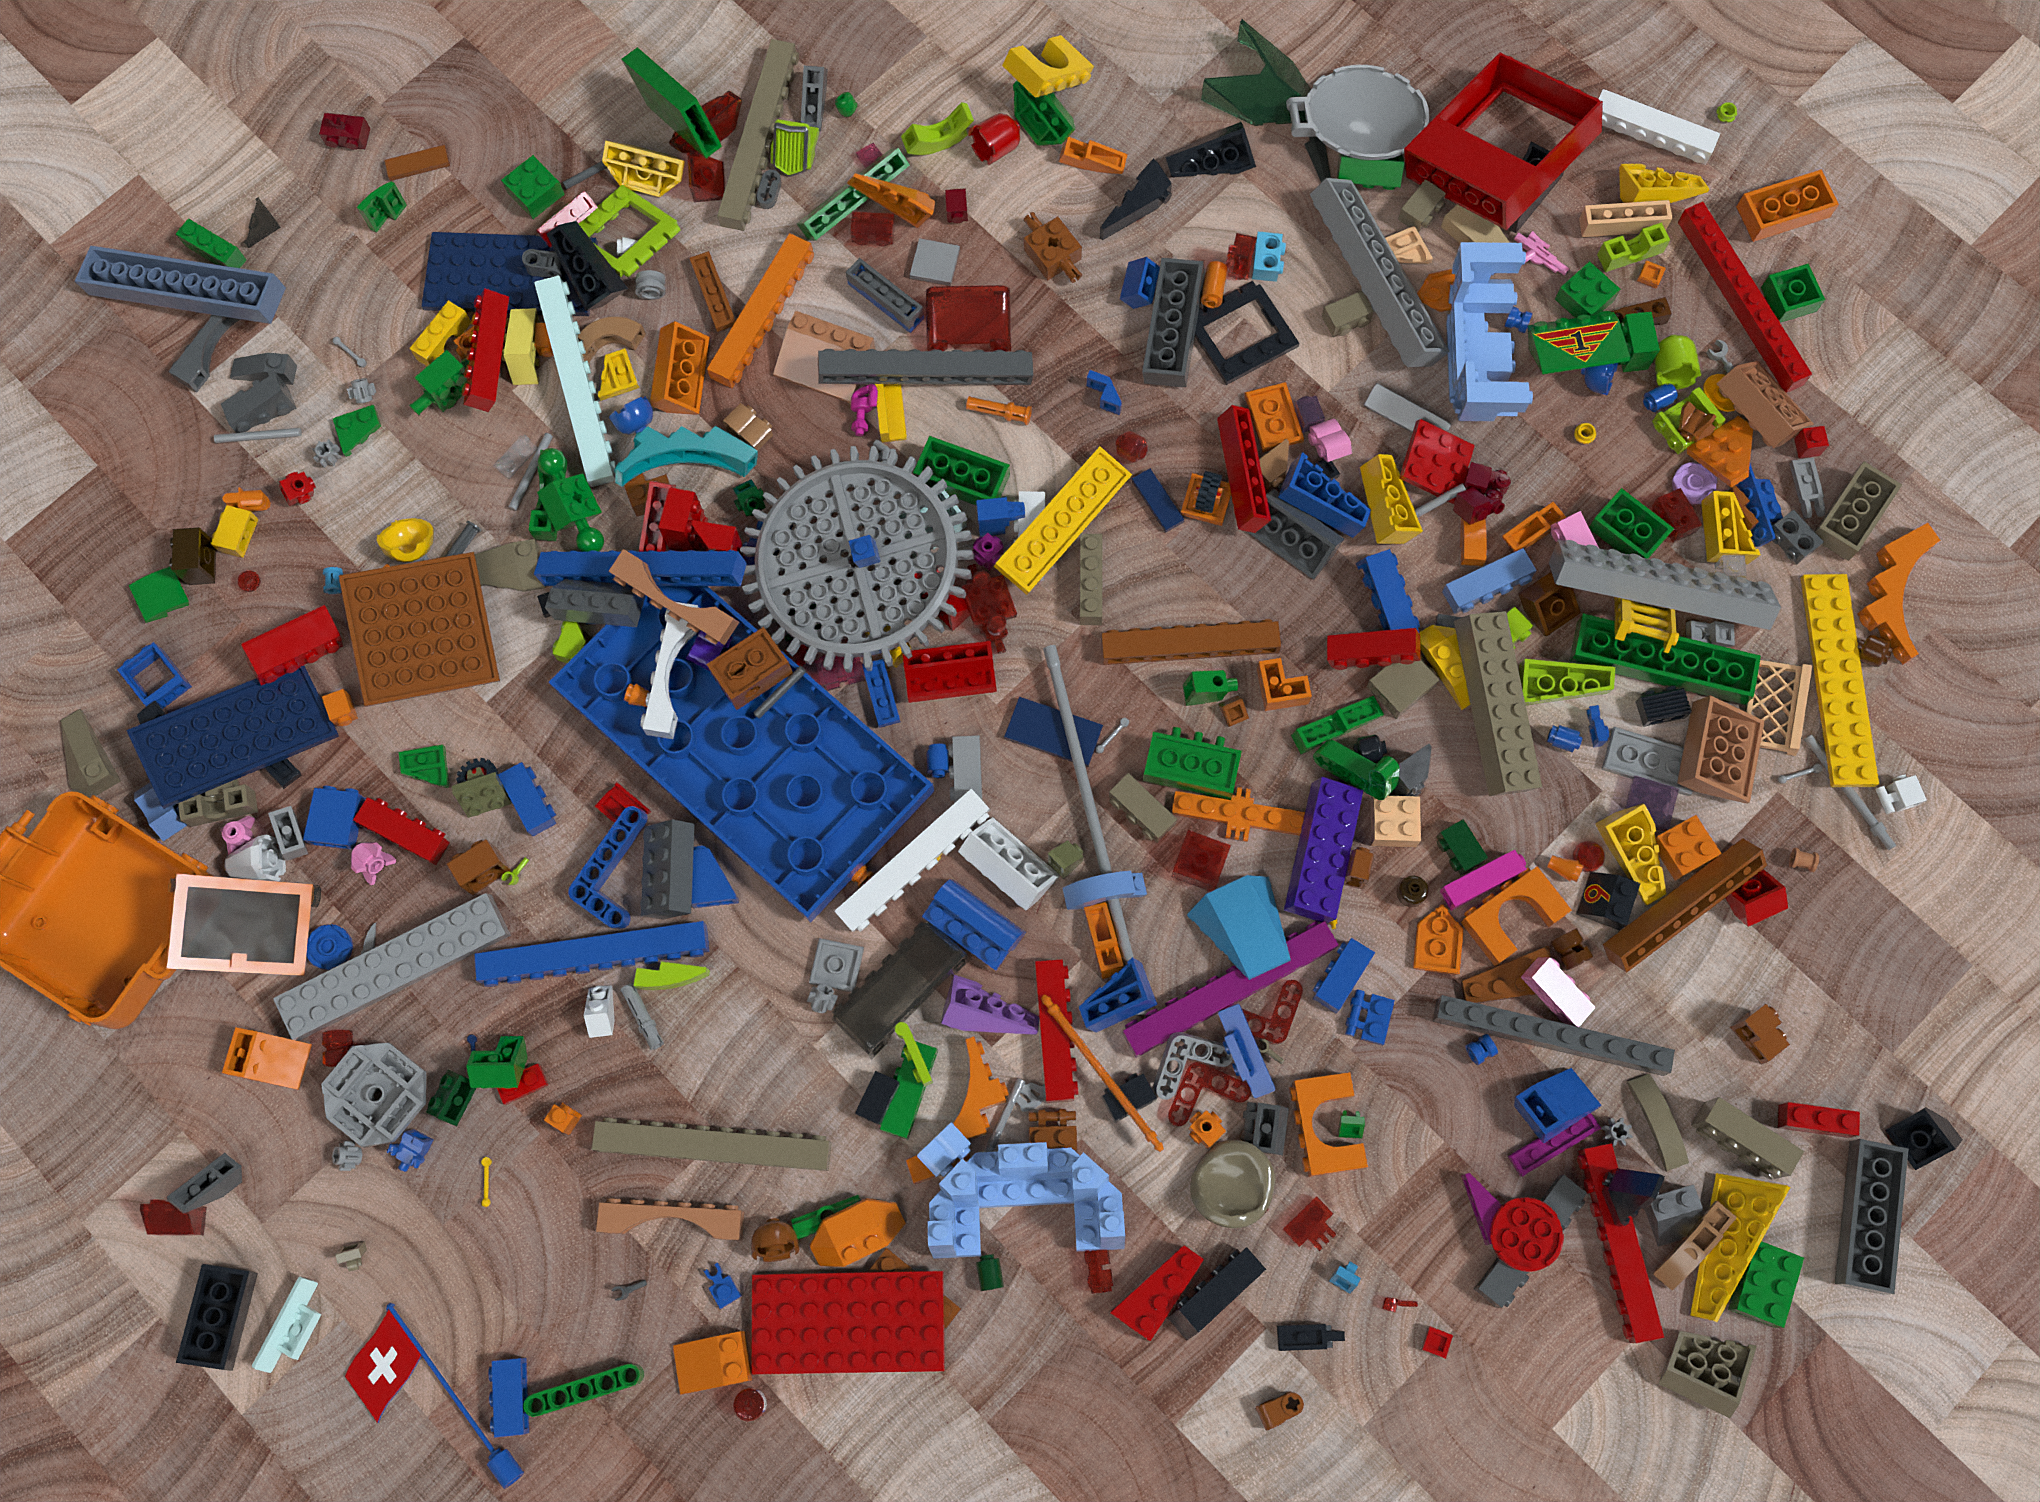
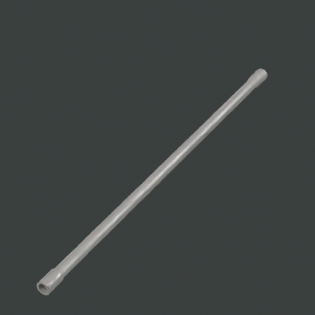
(1053, 664)

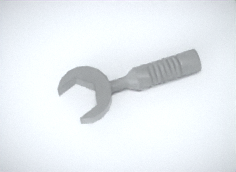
(1721, 355)

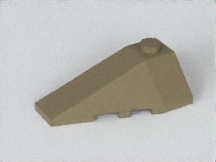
(510, 566)
(86, 761)

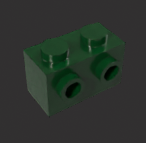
(451, 1098)

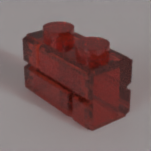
(872, 228)

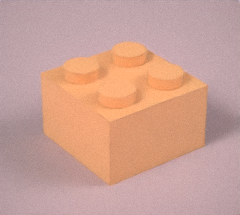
(1395, 821)

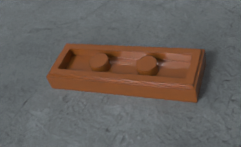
(417, 162)

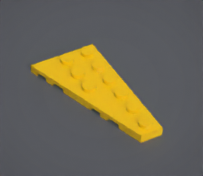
(1722, 1269)

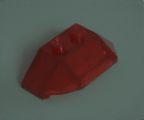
(722, 115)

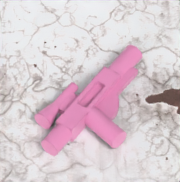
(1539, 255)

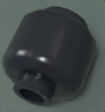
(1370, 747)

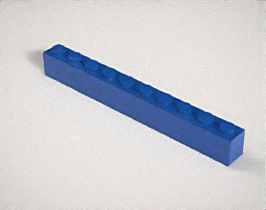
(666, 568)
(592, 953)

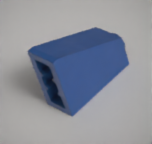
(709, 882)

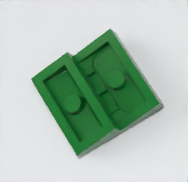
(380, 205)
(158, 594)

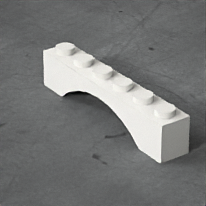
(660, 716)

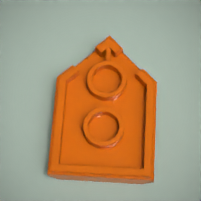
(1436, 290)
(1438, 943)

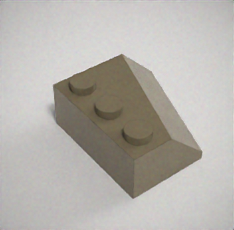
(1708, 1371)

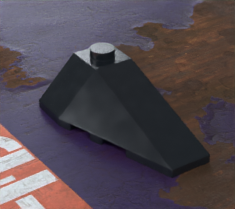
(1215, 154)
(1147, 196)
(1629, 1192)

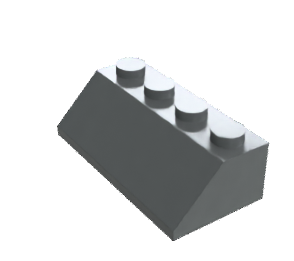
(1298, 536)
(594, 603)

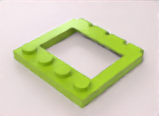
(641, 251)

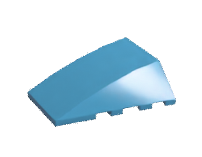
(1244, 924)

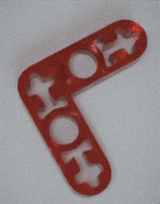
(1276, 1021)
(1206, 1083)

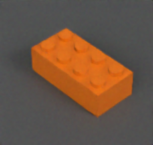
(1787, 205)

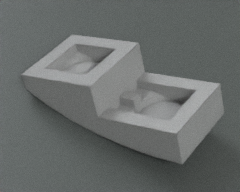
(1713, 633)

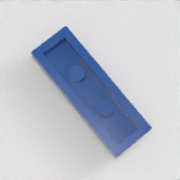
(881, 694)

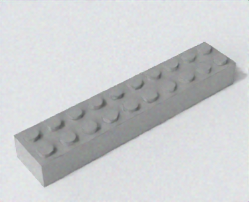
(1379, 273)
(1664, 584)
(391, 967)

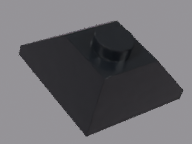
(1926, 1137)

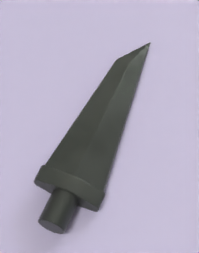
(1318, 156)

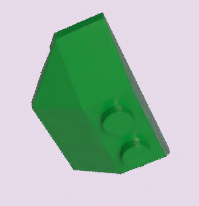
(1042, 116)

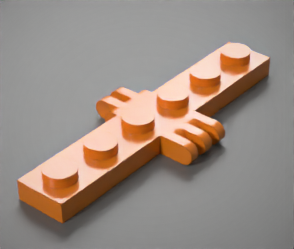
(1238, 813)

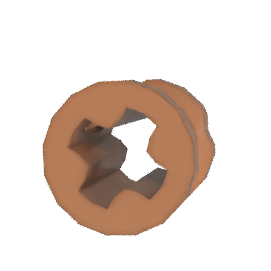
(1804, 860)

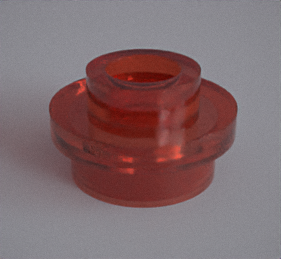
(244, 577)

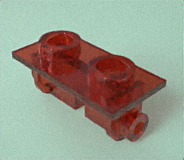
(1098, 1279)

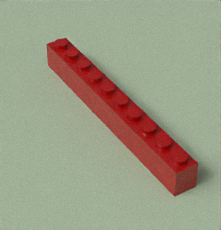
(1744, 297)

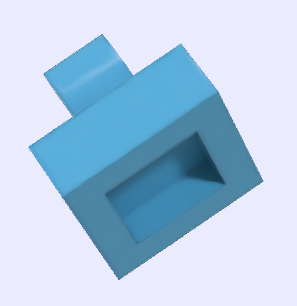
(1345, 1277)

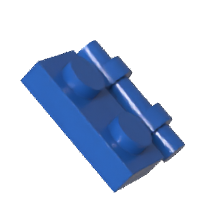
(1377, 1017)

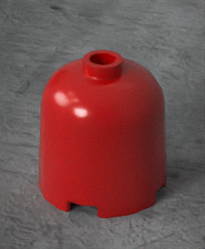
(995, 137)

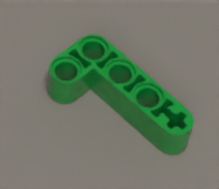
(1375, 779)

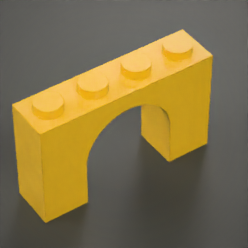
(1067, 69)

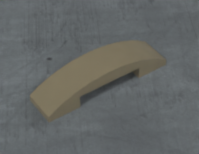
(1660, 1120)

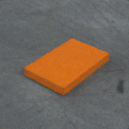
(1274, 416)

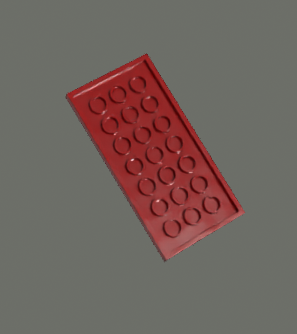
(848, 1322)

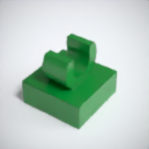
(1351, 1126)

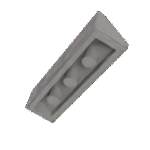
(1400, 409)

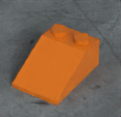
(712, 1362)

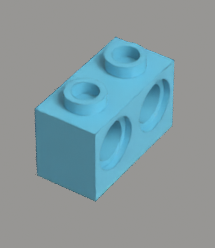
(1267, 256)

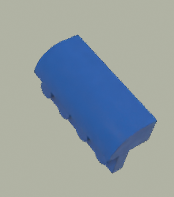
(973, 923)

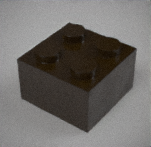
(193, 556)

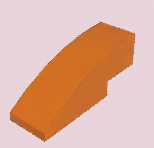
(1092, 156)
(1533, 527)
(1473, 543)
(1104, 939)

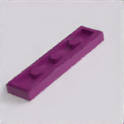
(1537, 1153)

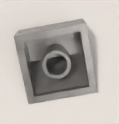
(1414, 773)
(1674, 1214)

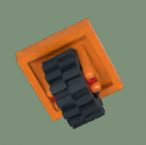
(1207, 498)

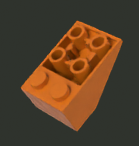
(266, 1058)

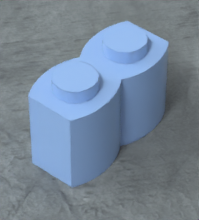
(945, 1150)

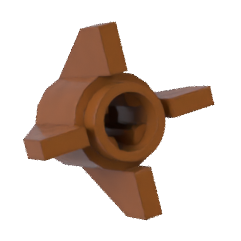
(1695, 423)

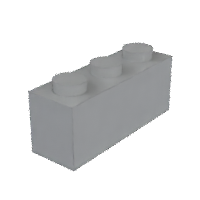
(965, 767)

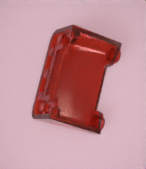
(968, 316)

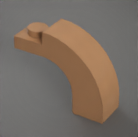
(609, 331)

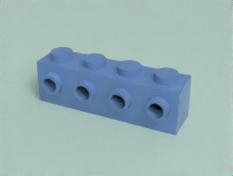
(1489, 581)

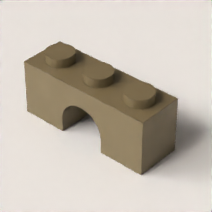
(233, 803)

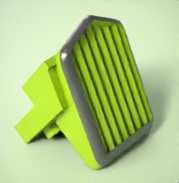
(793, 146)

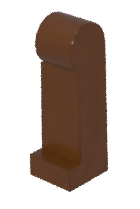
(1656, 306)

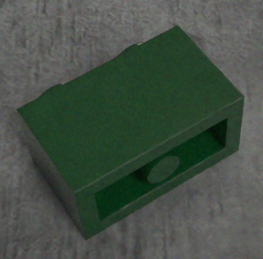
(1461, 847)

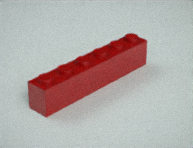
(485, 350)
(1243, 469)
(1055, 1042)

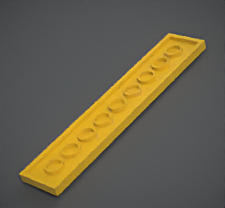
(1839, 681)

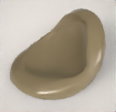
(1233, 1184)

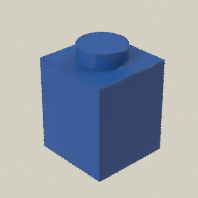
(864, 551)

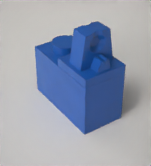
(996, 513)

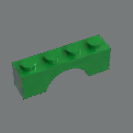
(540, 523)

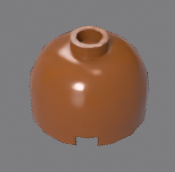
(774, 1241)

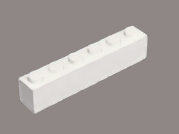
(1657, 127)

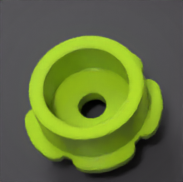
(1728, 108)

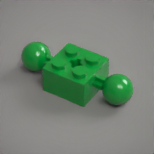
(569, 501)

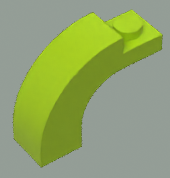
(939, 136)

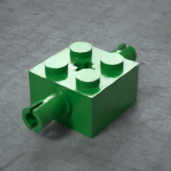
(441, 383)

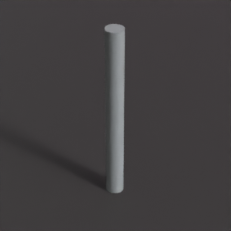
(257, 435)
(529, 473)

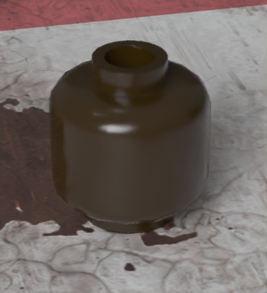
(1407, 888)

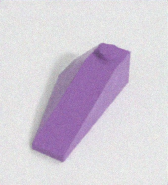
(977, 1010)

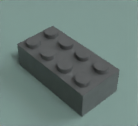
(667, 869)

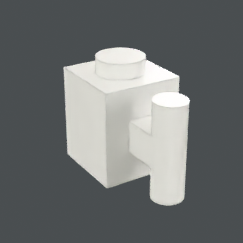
(1903, 793)

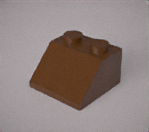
(1549, 604)

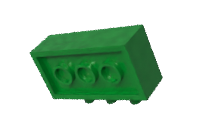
(1192, 764)

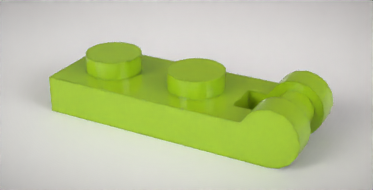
(912, 1053)

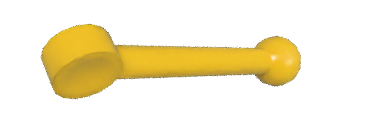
(486, 1162)

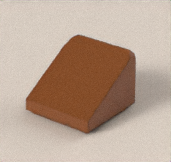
(1233, 710)

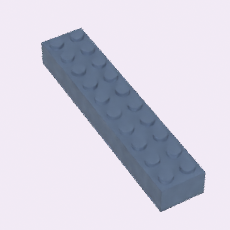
(180, 284)

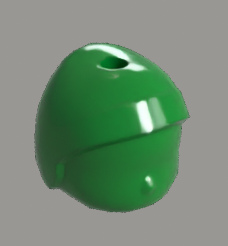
(846, 104)

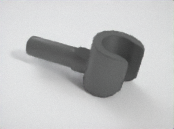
(626, 1290)

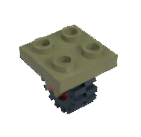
(479, 788)

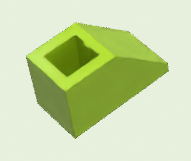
(569, 642)

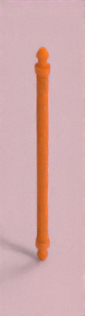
(1150, 1135)

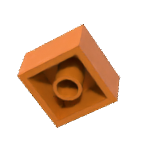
(1686, 847)

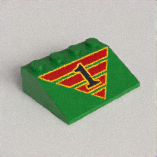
(1577, 342)

